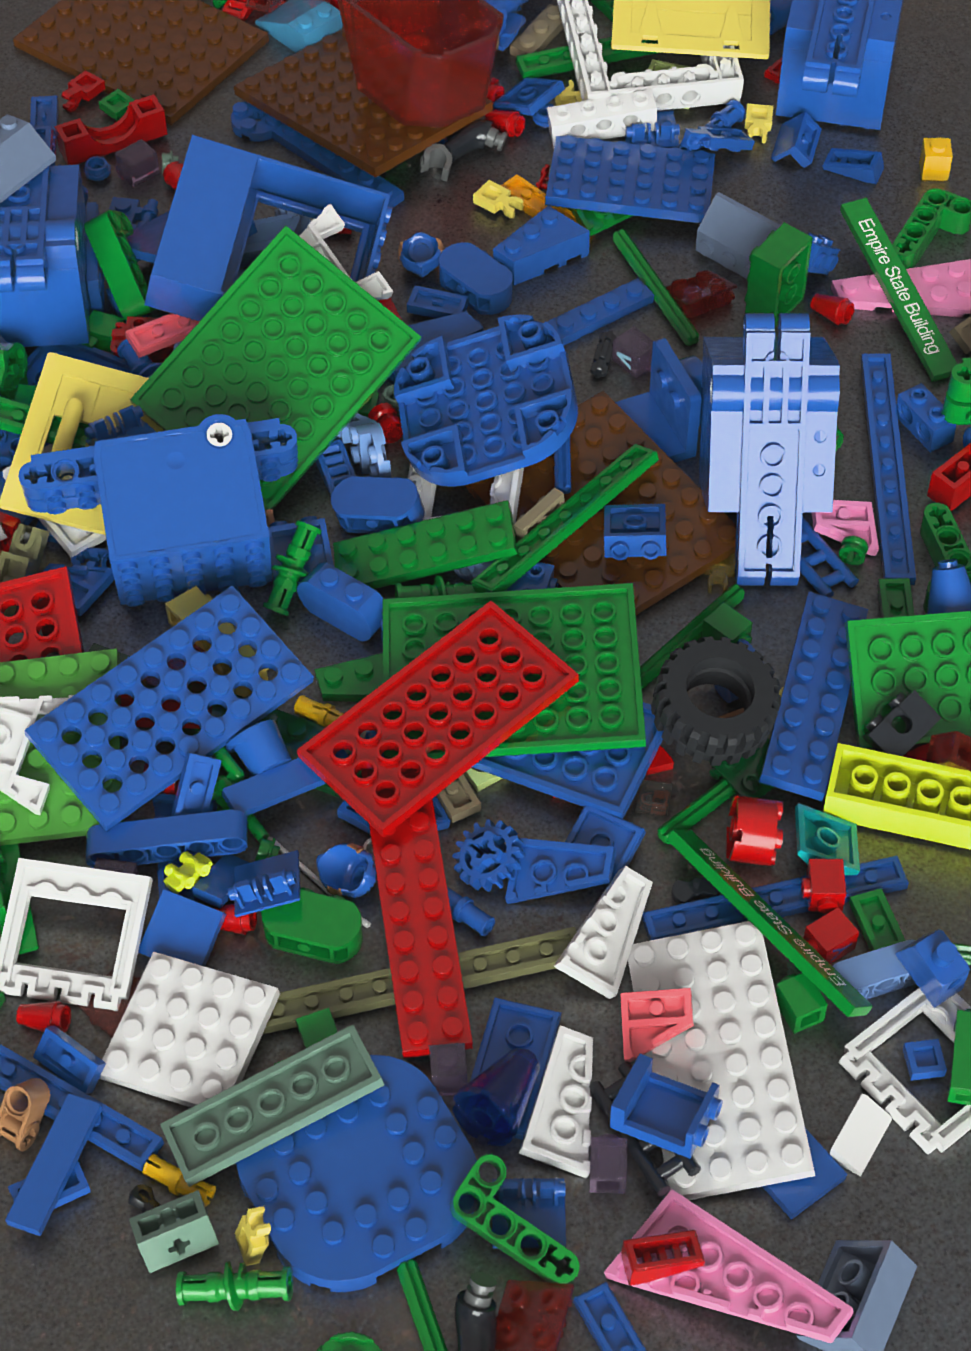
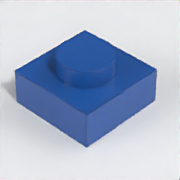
(924, 1059)

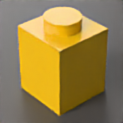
(935, 159)

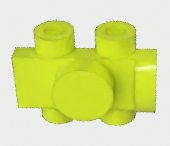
(187, 874)

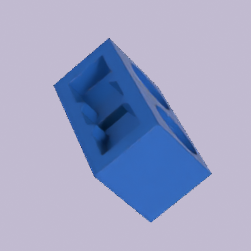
(923, 417)

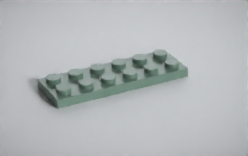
(271, 1105)

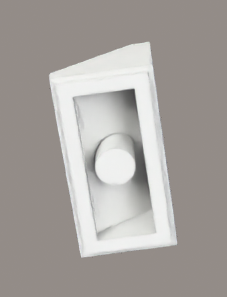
(860, 1135)

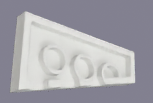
(560, 1116)

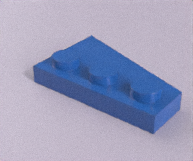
(559, 868)

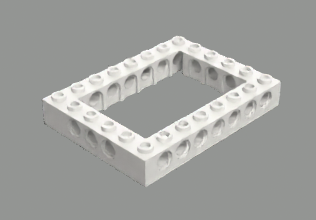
(707, 84)

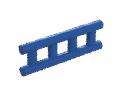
(823, 553)

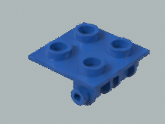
(664, 133)
(131, 426)
(266, 883)
(538, 1202)

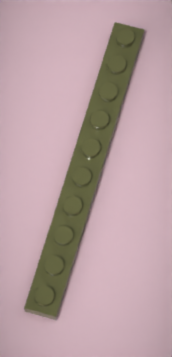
(375, 988)

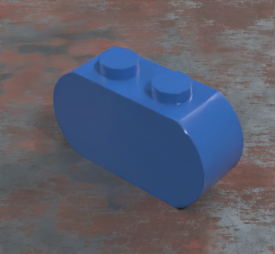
(475, 274)
(376, 503)
(342, 601)

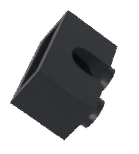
(918, 718)

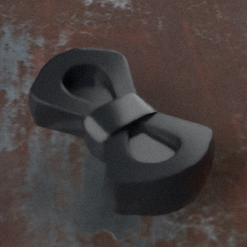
(685, 891)
(143, 1198)

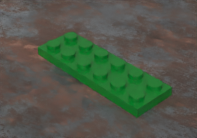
(429, 546)

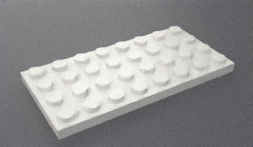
(733, 1044)

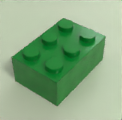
(778, 272)

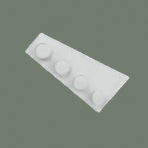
(605, 938)

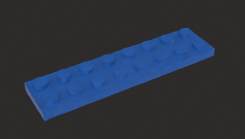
(812, 700)

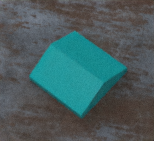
(826, 837)

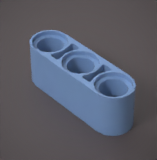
(876, 971)

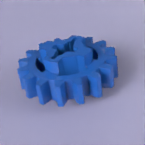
(488, 855)

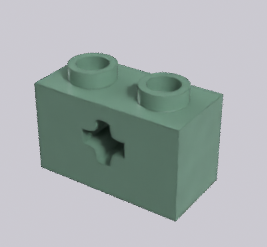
(173, 1231)

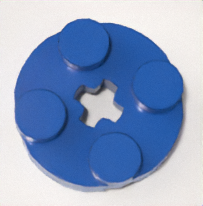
(244, 122)

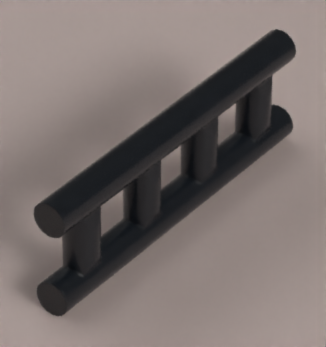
(639, 1149)

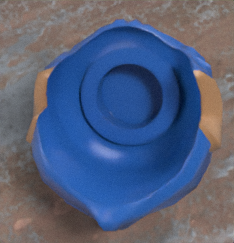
(420, 253)
(347, 870)

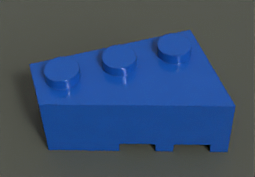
(542, 243)

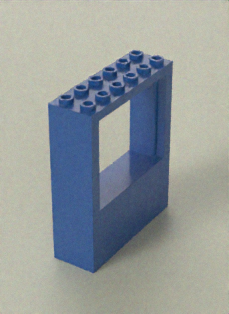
(215, 214)

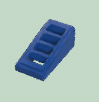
(864, 165)
(334, 455)

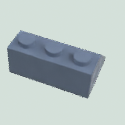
(21, 154)
(731, 233)
(873, 1281)

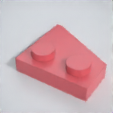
(653, 1019)

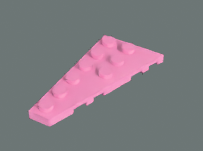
(942, 287)
(737, 1276)

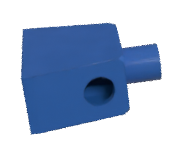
(935, 966)

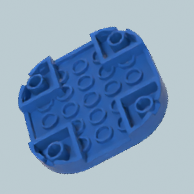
(486, 402)
(364, 1183)

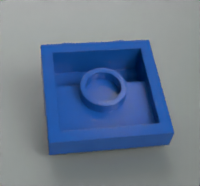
(635, 531)
(282, 535)

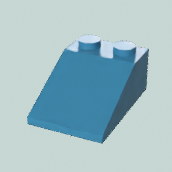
(301, 22)

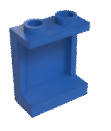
(664, 1109)

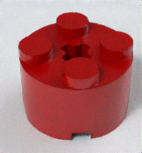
(754, 830)

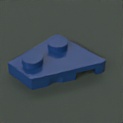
(86, 584)

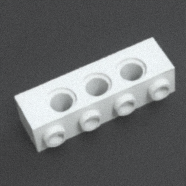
(603, 116)

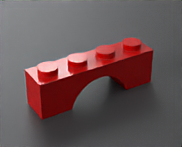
(142, 121)

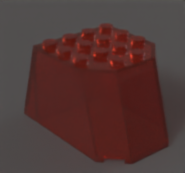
(423, 57)

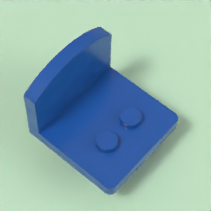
(673, 404)

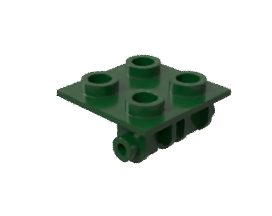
(745, 774)

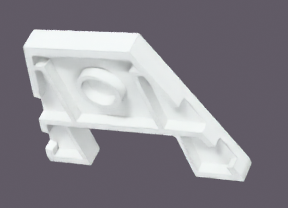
(328, 224)
(15, 717)

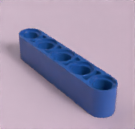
(168, 837)

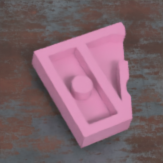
(846, 520)

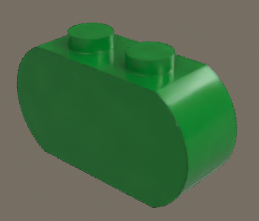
(315, 927)

